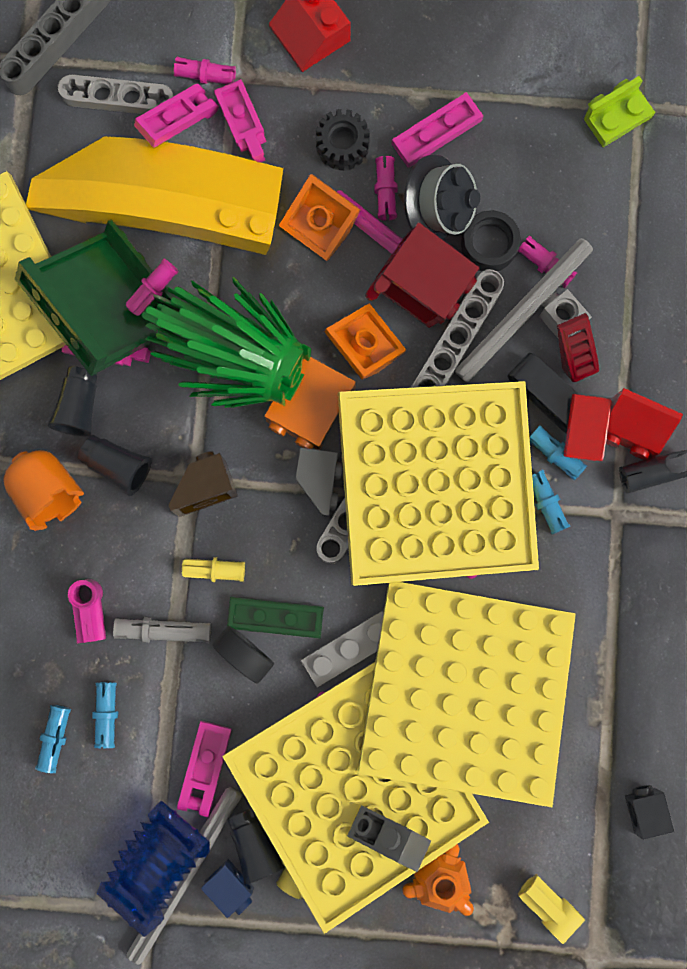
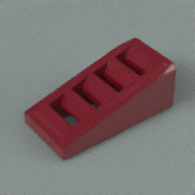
(579, 350)

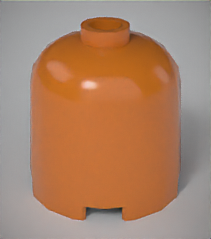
(41, 488)

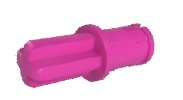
(152, 285)

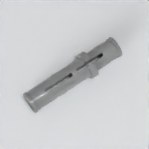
(161, 630)

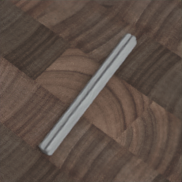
(524, 309)
(211, 831)

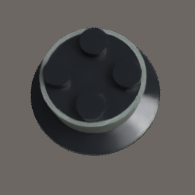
(440, 196)

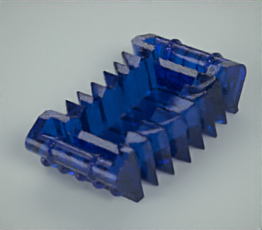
(152, 867)

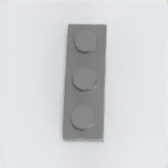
(344, 651)

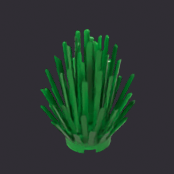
(230, 348)

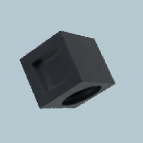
(649, 812)

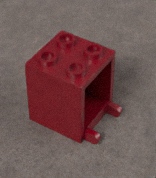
(425, 277)

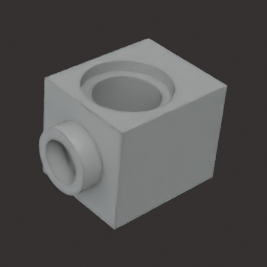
(564, 301)

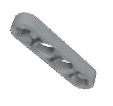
(117, 89)

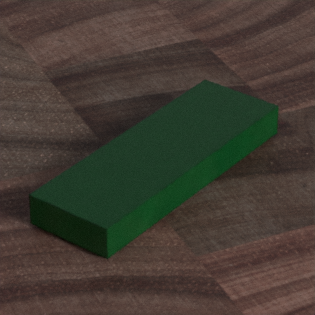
(275, 617)

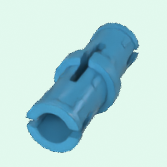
(555, 453)
(548, 503)
(105, 715)
(53, 739)

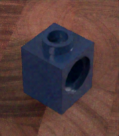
(227, 889)

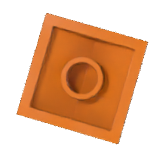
(320, 217)
(365, 341)

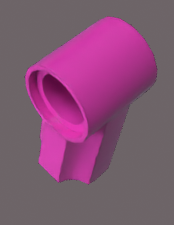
(87, 615)

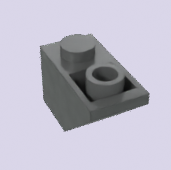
(316, 477)
(389, 838)

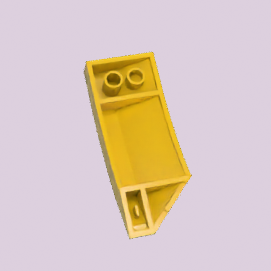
(164, 191)

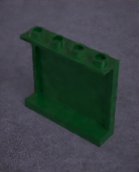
(86, 297)

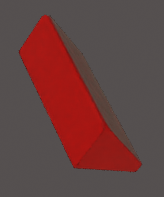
(587, 427)

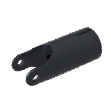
(649, 472)

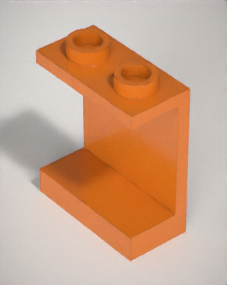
(312, 407)

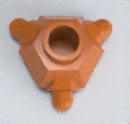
(443, 884)

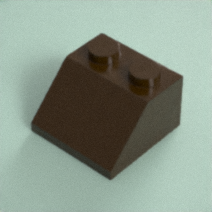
(203, 485)

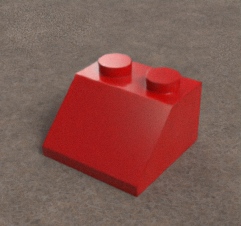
(310, 30)
(640, 424)

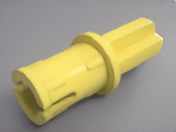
(213, 569)

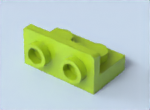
(618, 112)

